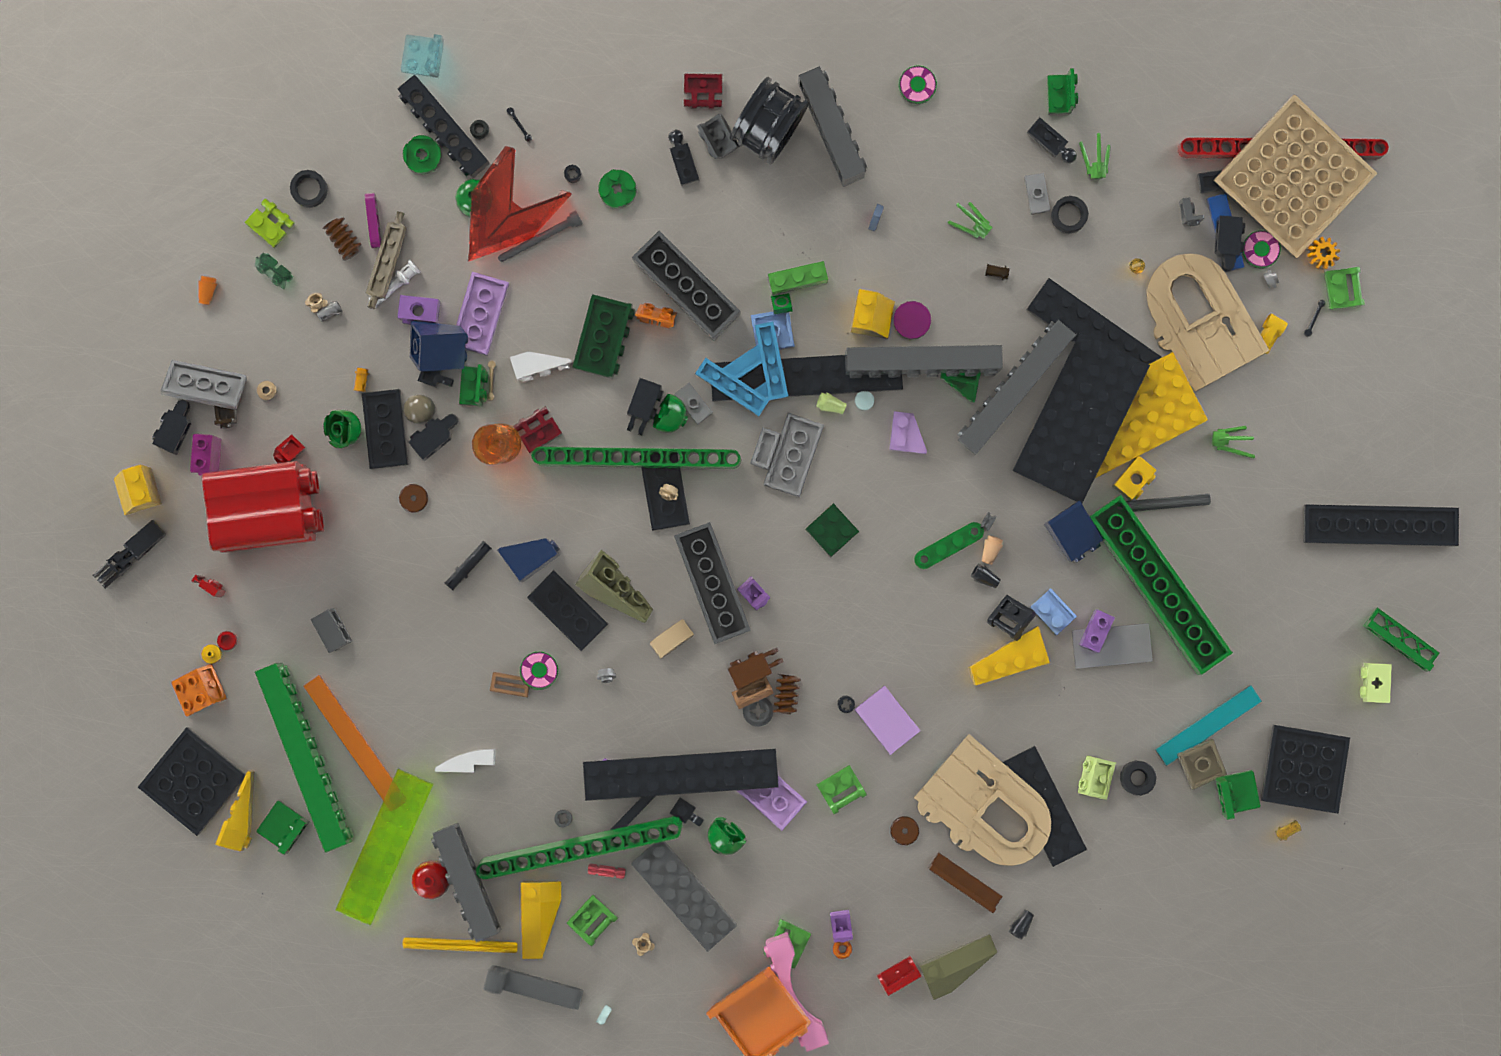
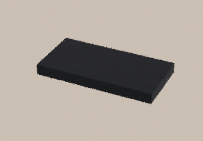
(384, 429)
(662, 512)
(567, 610)

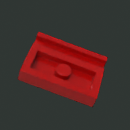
(211, 586)

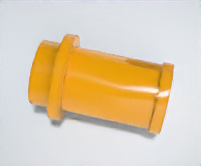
(361, 379)

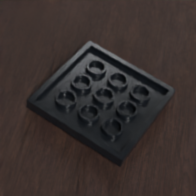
(1305, 769)
(192, 781)

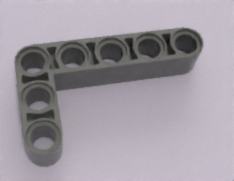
(532, 986)

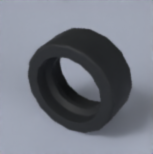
(308, 174)
(1072, 200)

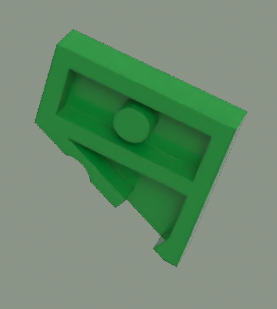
(965, 385)

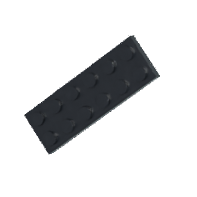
(1064, 837)

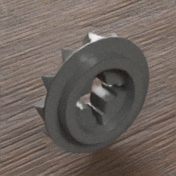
(764, 717)

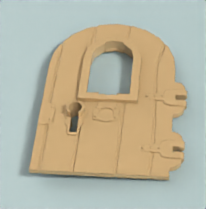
(1205, 346)
(961, 797)

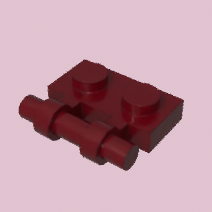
(702, 84)
(540, 434)

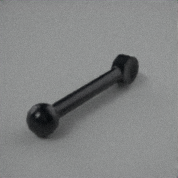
(510, 111)
(1308, 332)

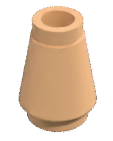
(991, 549)

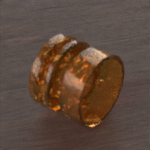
(487, 440)

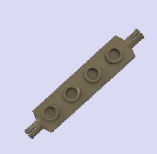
(386, 260)

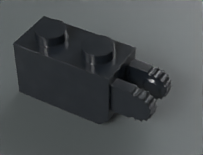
(1228, 240)
(173, 428)
(433, 436)

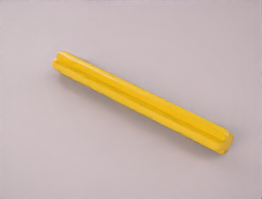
(460, 945)

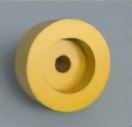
(215, 651)

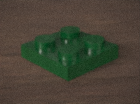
(832, 530)

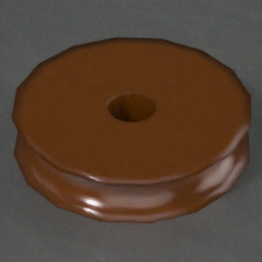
(413, 490)
(904, 838)

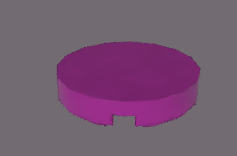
(912, 320)

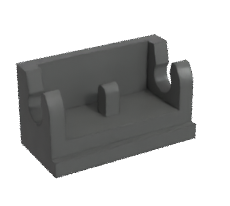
(331, 630)

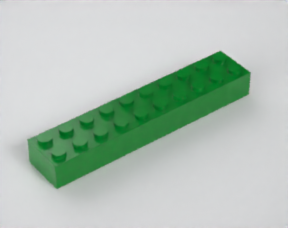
(1160, 586)
(304, 756)

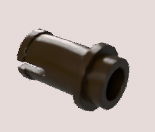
(997, 271)

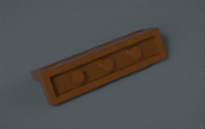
(965, 882)

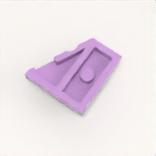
(906, 434)

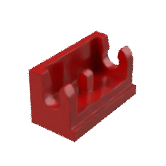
(899, 975)

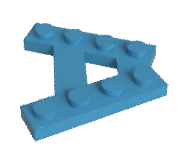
(728, 381)

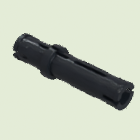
(465, 568)

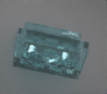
(422, 55)

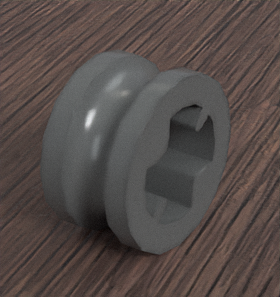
(988, 521)
(557, 820)

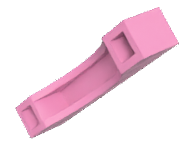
(782, 954)

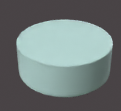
(864, 400)
(604, 1015)

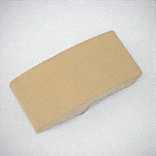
(671, 638)

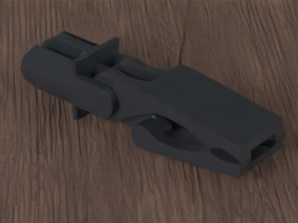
(137, 545)

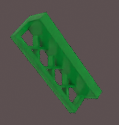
(1398, 645)

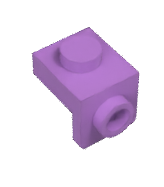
(754, 593)
(841, 926)

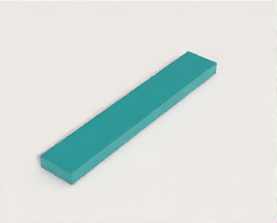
(1208, 724)

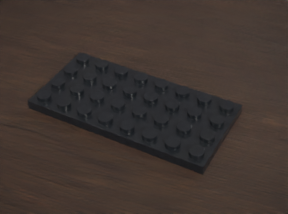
(1081, 417)

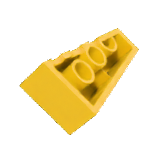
(1011, 658)

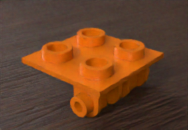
(649, 311)

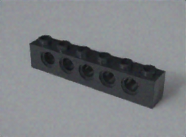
(415, 87)

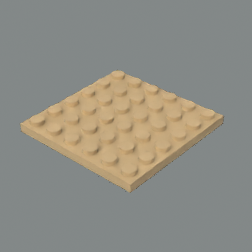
(1295, 176)

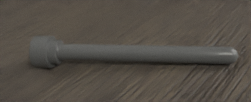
(572, 220)

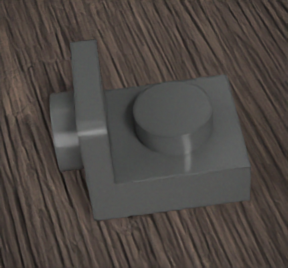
(1187, 210)

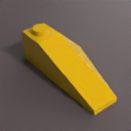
(237, 829)
(538, 912)

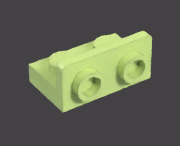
(1096, 777)

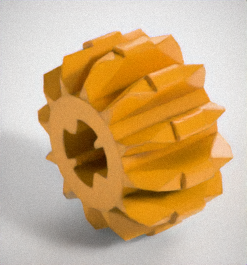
(1331, 252)

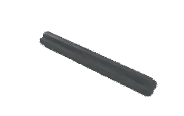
(1169, 502)

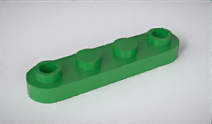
(948, 545)

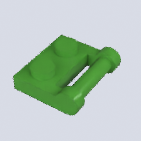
(1338, 290)
(838, 783)
(587, 915)
(798, 936)

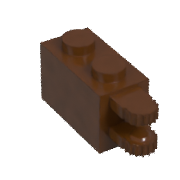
(753, 668)

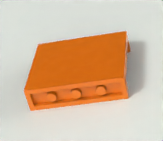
(761, 1015)

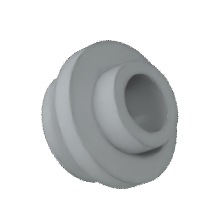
(1271, 279)
(606, 675)

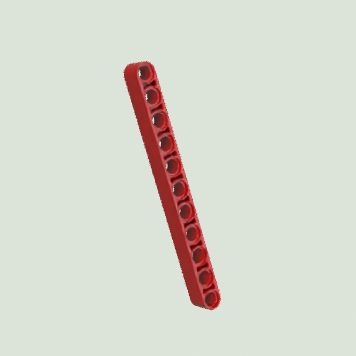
(1235, 143)

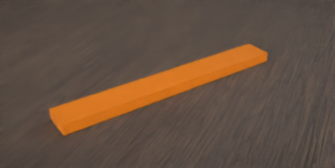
(349, 735)

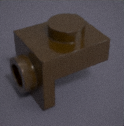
(224, 417)

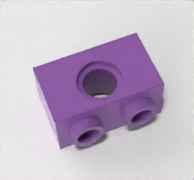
(408, 304)
(1096, 631)

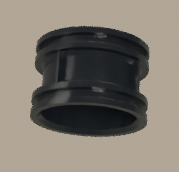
(769, 120)

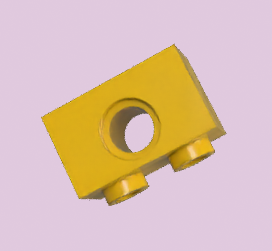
(1127, 487)

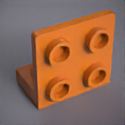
(198, 689)

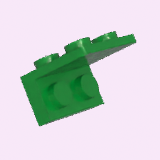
(1062, 93)
(472, 386)
(1237, 793)
(282, 827)

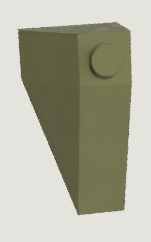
(608, 585)
(952, 968)

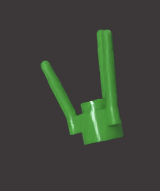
(1098, 169)
(981, 227)
(1221, 438)

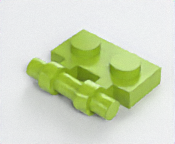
(265, 227)

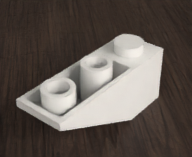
(532, 364)

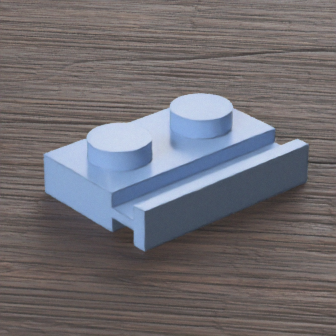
(1053, 611)

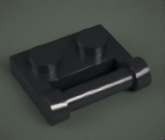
(1014, 612)

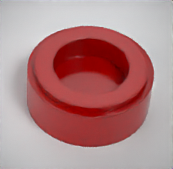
(227, 640)

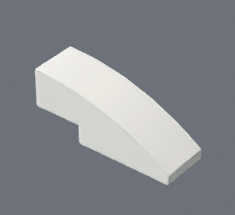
(468, 761)

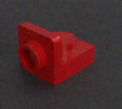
(288, 450)

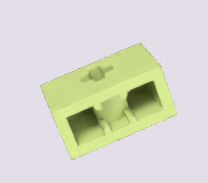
(1380, 673)

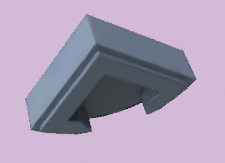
(876, 217)

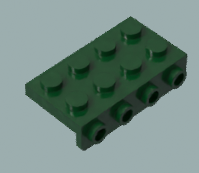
(603, 336)

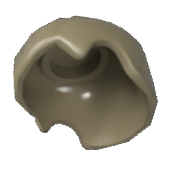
(419, 409)

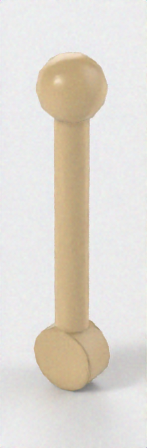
(491, 365)

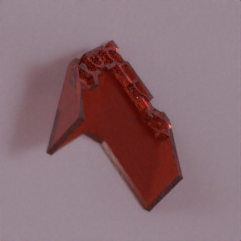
(494, 216)

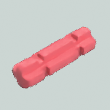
(607, 871)

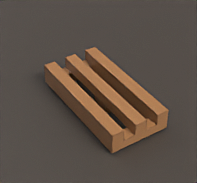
(494, 681)
(752, 695)

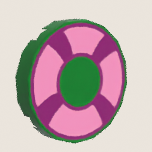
(917, 84)
(1261, 249)
(538, 670)

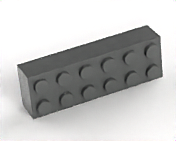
(831, 126)
(686, 285)
(712, 583)
(467, 885)
(684, 894)

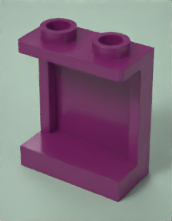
(205, 454)

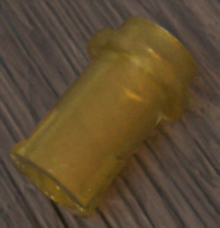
(1288, 830)

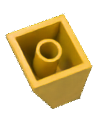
(872, 314)
(137, 489)

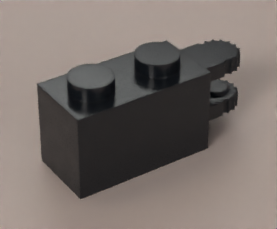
(643, 403)

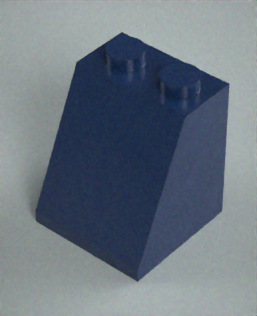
(437, 346)
(1074, 532)
(529, 557)

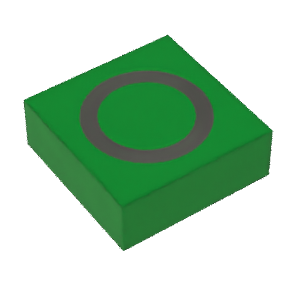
(781, 303)

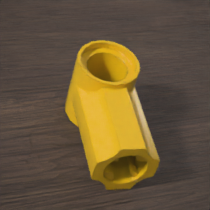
(1272, 329)

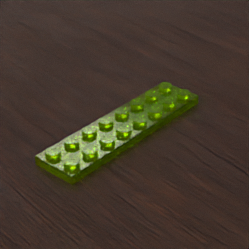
(384, 846)

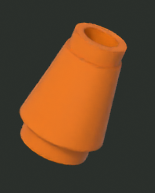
(206, 289)

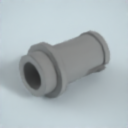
(328, 311)

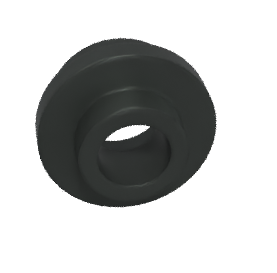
(479, 123)

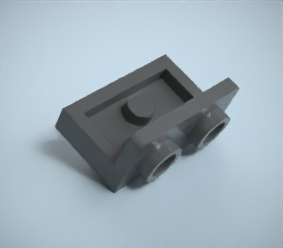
(716, 135)

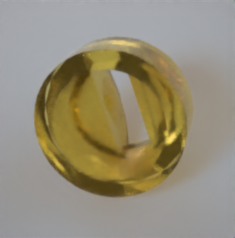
(1138, 269)

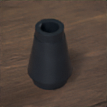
(985, 576)
(1021, 925)

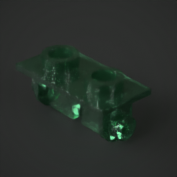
(266, 265)

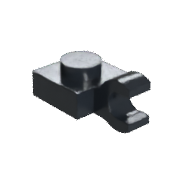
(434, 377)
(684, 812)

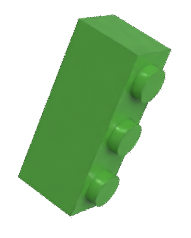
(798, 278)

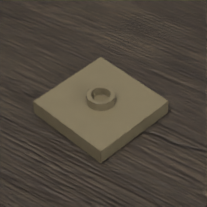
(1202, 764)

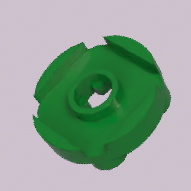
(415, 146)
(619, 199)

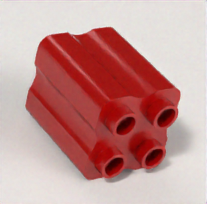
(261, 506)

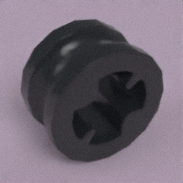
(567, 176)
(851, 706)

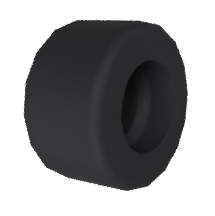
(1150, 780)

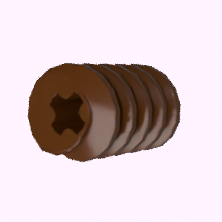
(342, 238)
(786, 694)

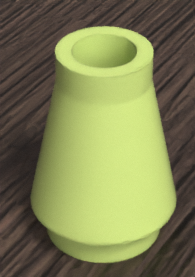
(829, 403)

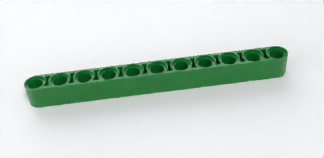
(627, 454)
(586, 842)

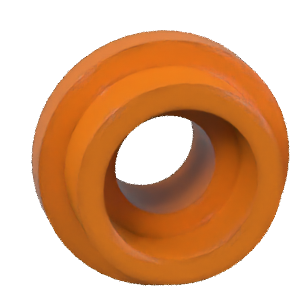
(842, 955)

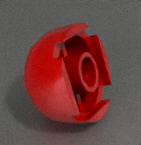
(430, 880)

